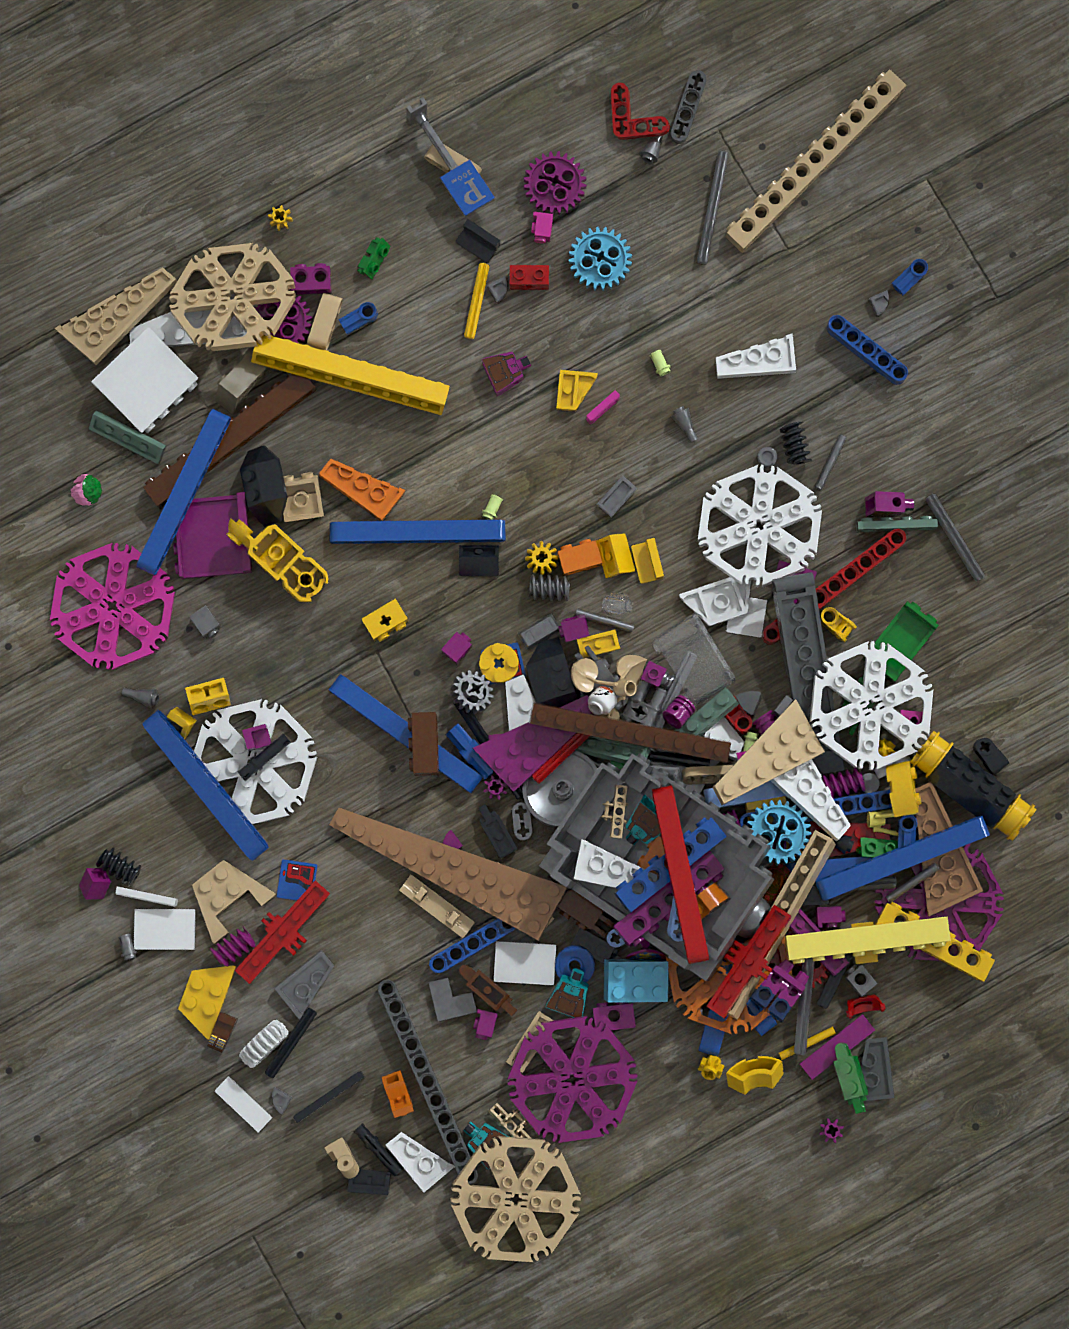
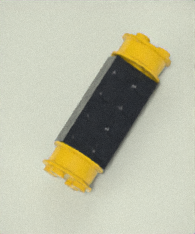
(972, 786)

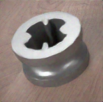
(666, 681)

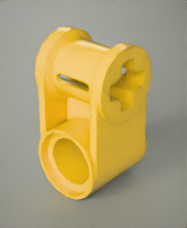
(838, 624)

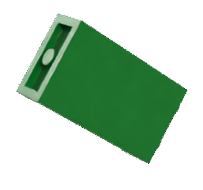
(907, 635)

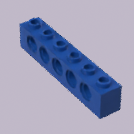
(632, 901)

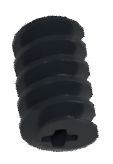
(794, 444)
(119, 866)

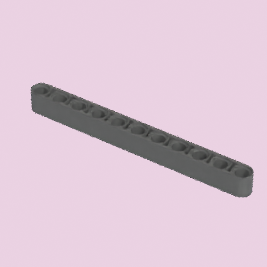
(426, 1071)

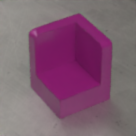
(257, 737)
(94, 883)

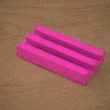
(603, 407)

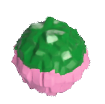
(87, 490)

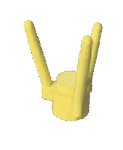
(876, 819)

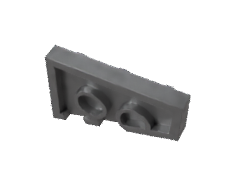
(304, 983)

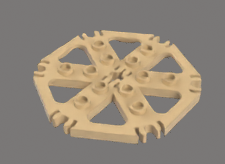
(241, 306)
(508, 1182)

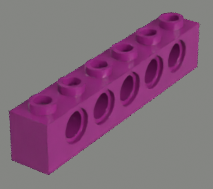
(625, 926)

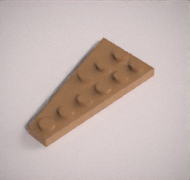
(955, 876)

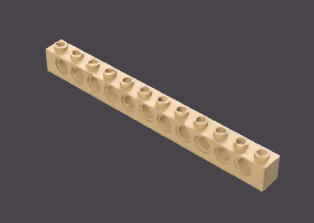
(891, 84)

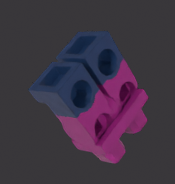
(783, 984)

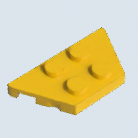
(205, 997)

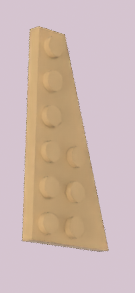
(114, 318)
(778, 750)

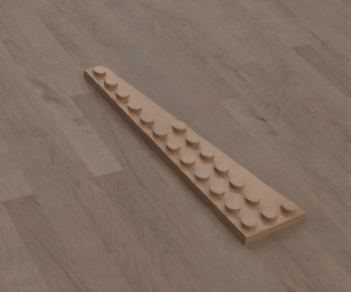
(500, 890)

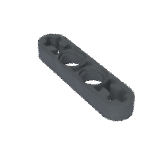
(687, 106)

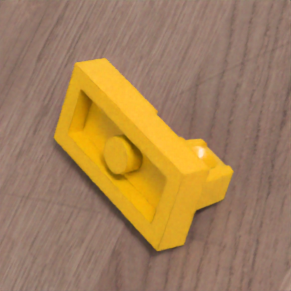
(599, 643)

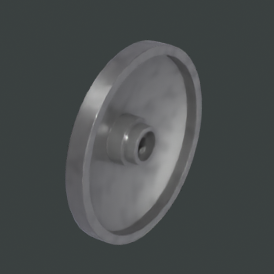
(559, 790)

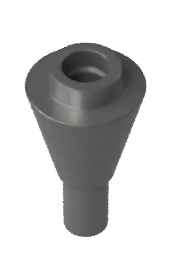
(651, 150)
(683, 419)
(145, 696)

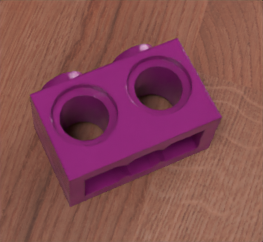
(310, 285)

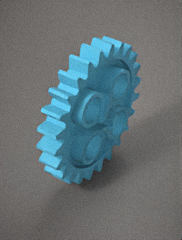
(608, 243)
(795, 838)

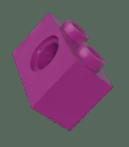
(625, 1011)

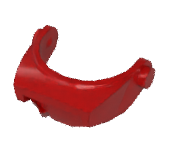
(874, 1005)

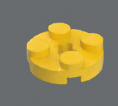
(499, 651)

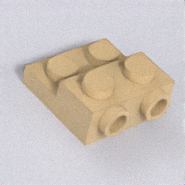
(303, 497)

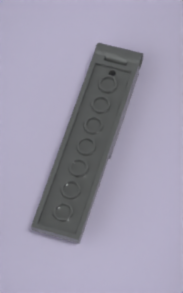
(802, 641)

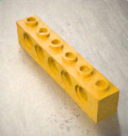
(983, 958)

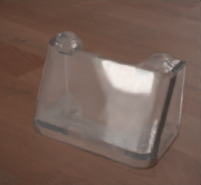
(694, 659)

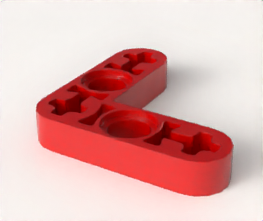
(631, 124)

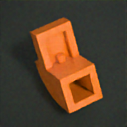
(711, 899)
(397, 1094)

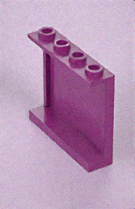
(203, 542)

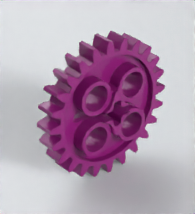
(562, 167)
(300, 318)

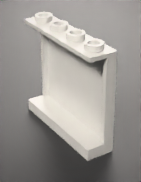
(145, 380)

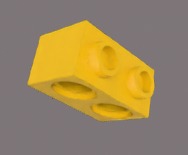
(208, 696)

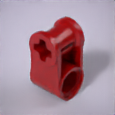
(737, 714)

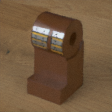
(222, 1031)

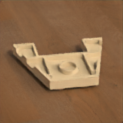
(220, 889)

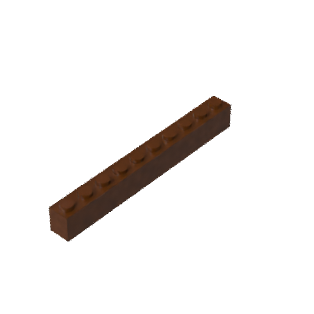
(240, 431)
(630, 732)

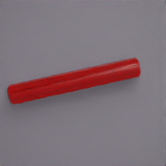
(559, 756)

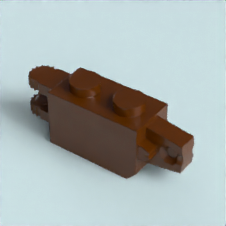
(583, 912)
(487, 990)

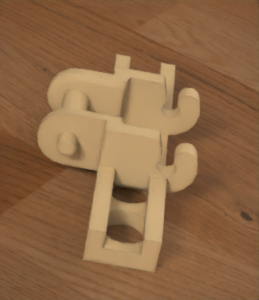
(615, 804)
(508, 1117)

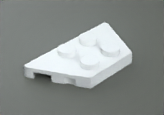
(718, 600)

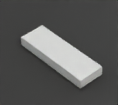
(146, 896)
(243, 1104)

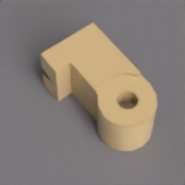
(346, 1162)

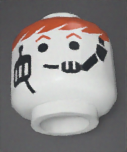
(602, 701)

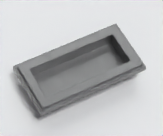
(616, 496)
(539, 631)

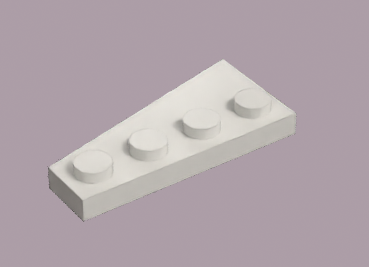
(604, 868)

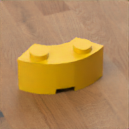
(902, 787)
(755, 1073)

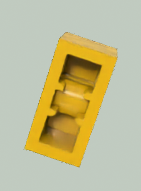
(374, 620)

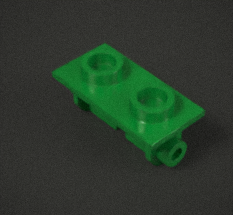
(370, 265)
(874, 847)

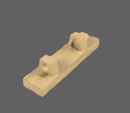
(437, 906)

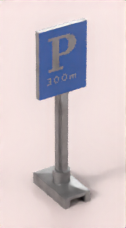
(462, 181)

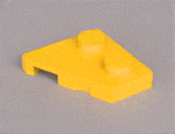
(573, 388)

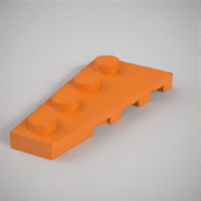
(369, 493)

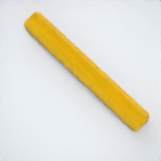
(476, 301)

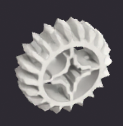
(263, 1043)

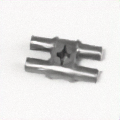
(637, 704)

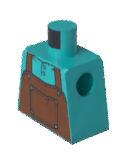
(643, 822)
(569, 995)
(482, 1135)

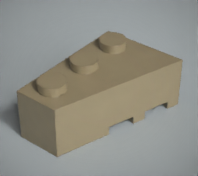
(239, 382)

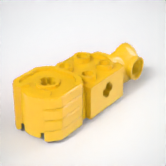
(280, 559)

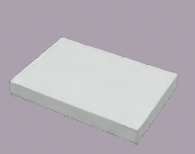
(164, 929)
(524, 963)

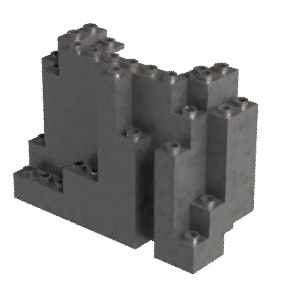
(738, 853)

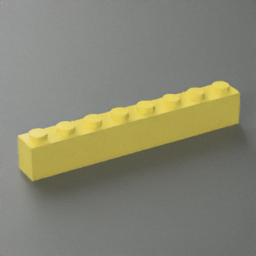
(867, 938)

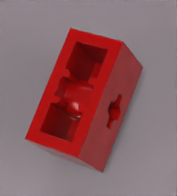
(529, 277)

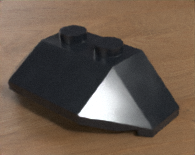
(264, 485)
(550, 675)

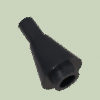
(843, 844)

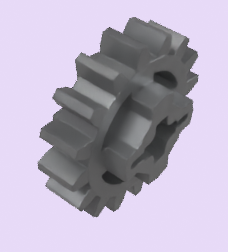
(475, 700)

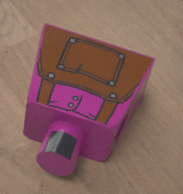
(504, 371)
(887, 504)

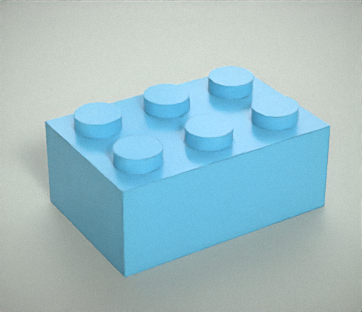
(635, 980)

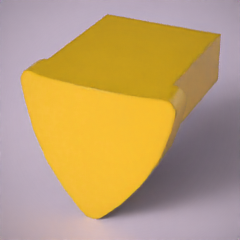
(183, 720)

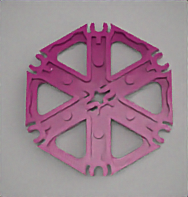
(108, 624)

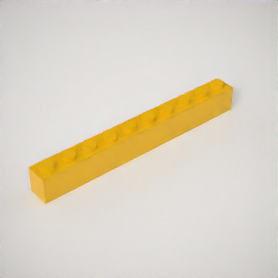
(351, 374)

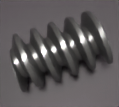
(549, 587)

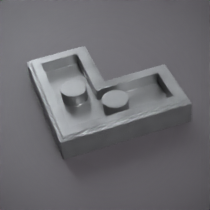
(448, 1006)

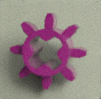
(492, 792)
(836, 1133)

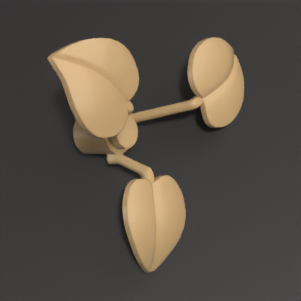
(628, 668)

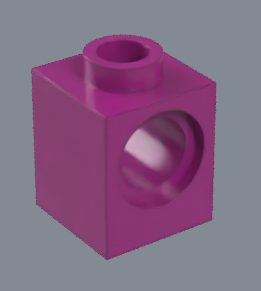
(574, 628)
(457, 647)
(653, 674)

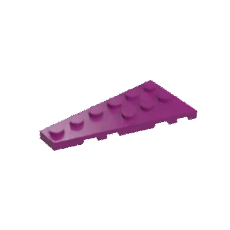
(526, 748)

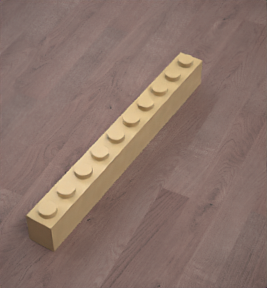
(791, 899)

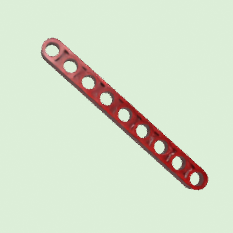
(844, 583)
(680, 874)

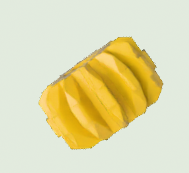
(536, 554)

